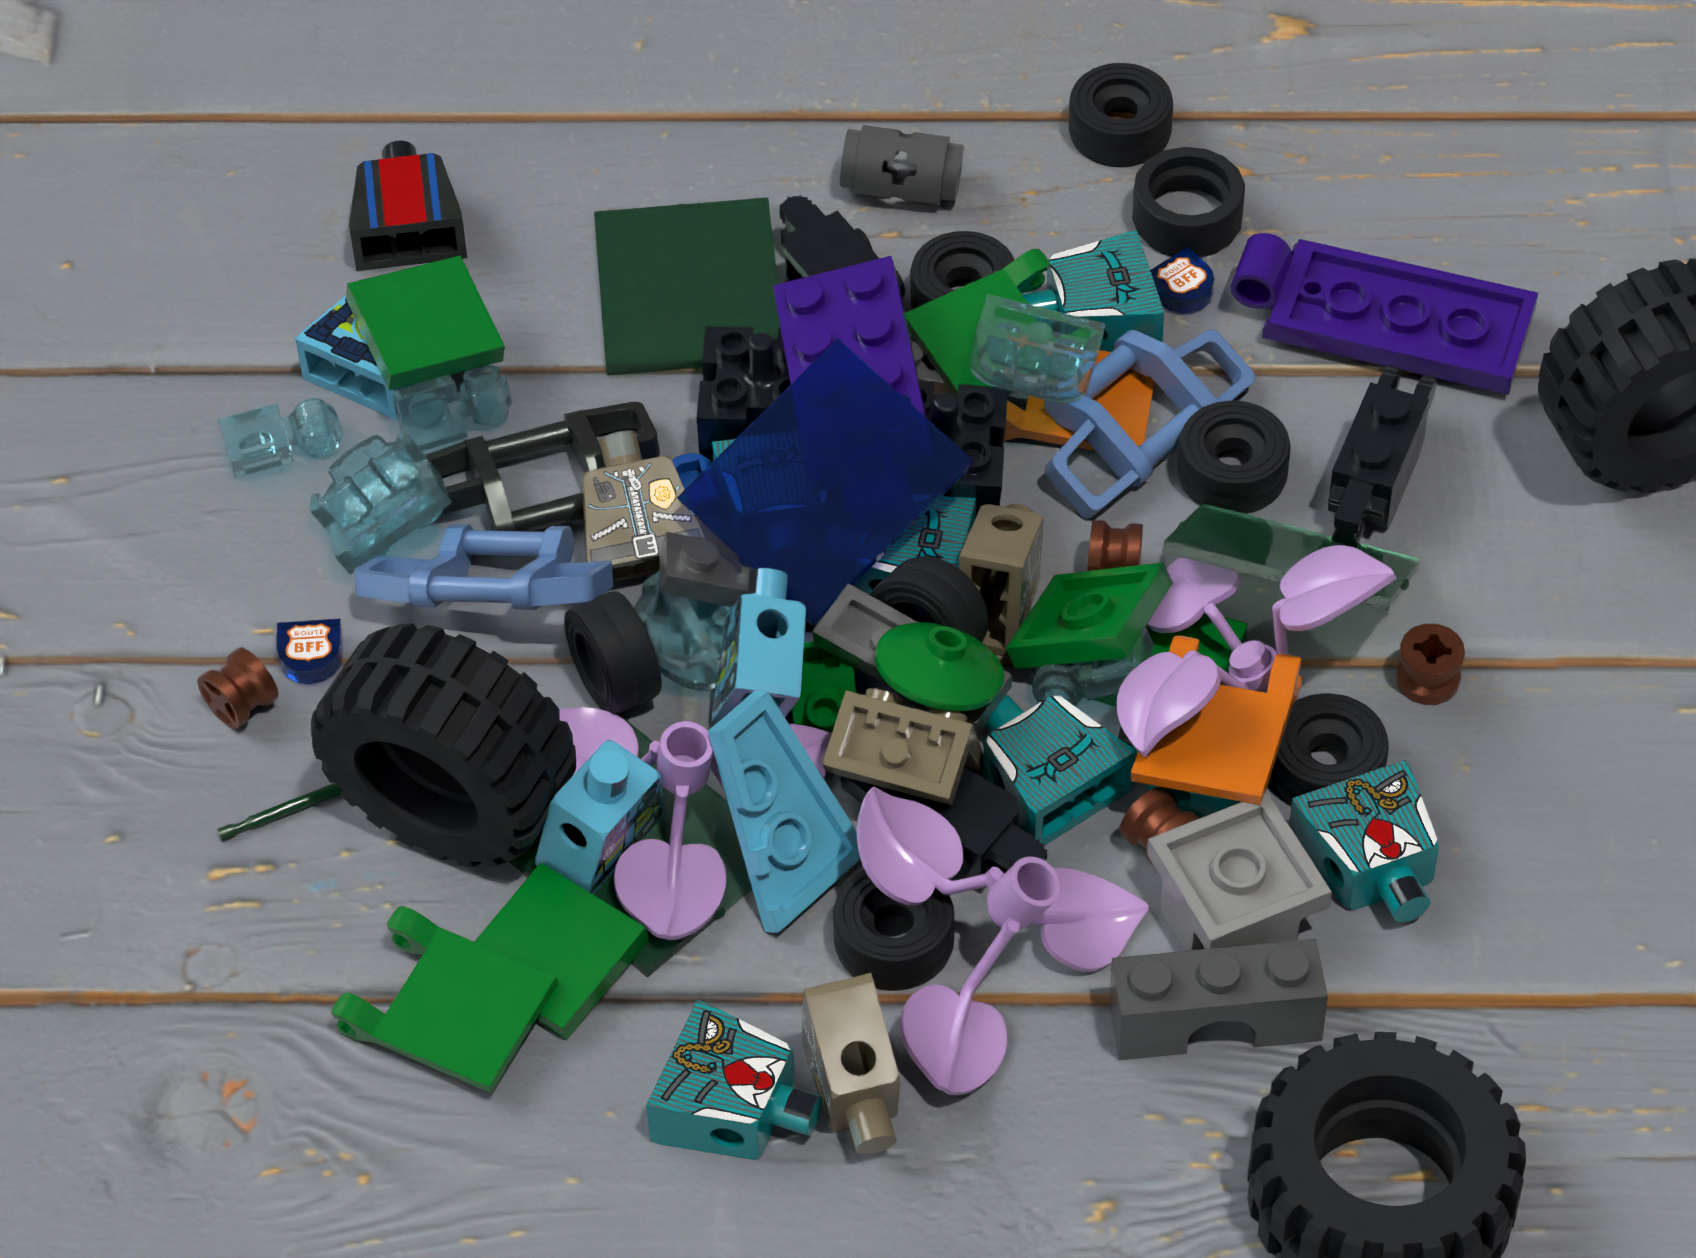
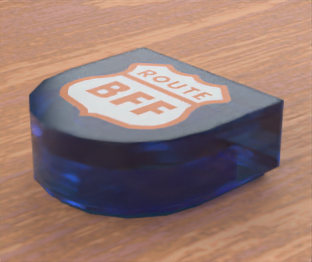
(1184, 282)
(310, 649)

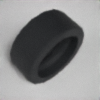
(1191, 170)

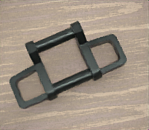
(576, 429)

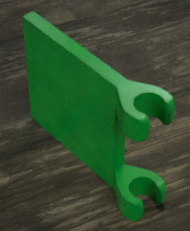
(949, 323)
(458, 1008)

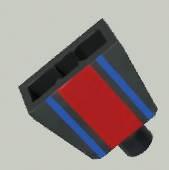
(404, 210)

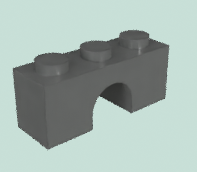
(1170, 995)

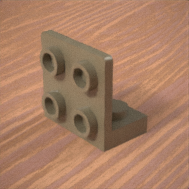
(902, 746)

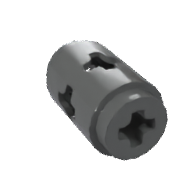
(867, 168)

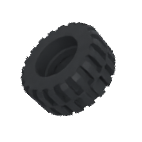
(1627, 380)
(443, 744)
(1398, 1095)

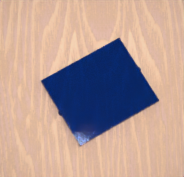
(826, 479)

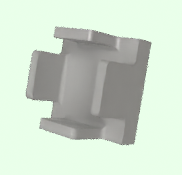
(1236, 878)

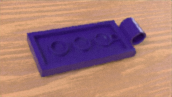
(860, 309)
(1386, 311)

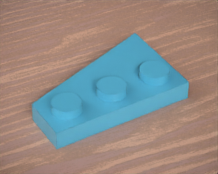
(782, 811)

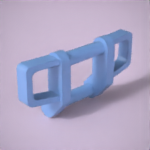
(1093, 422)
(540, 583)

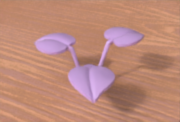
(1173, 689)
(662, 884)
(1082, 919)

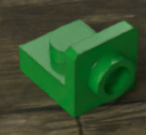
(822, 688)

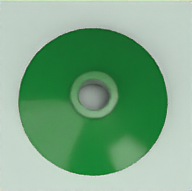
(939, 666)

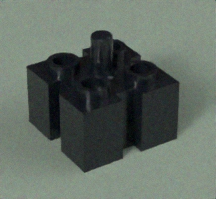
(739, 382)
(977, 426)

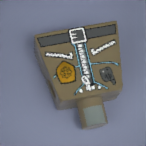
(632, 508)
(1004, 550)
(852, 1060)

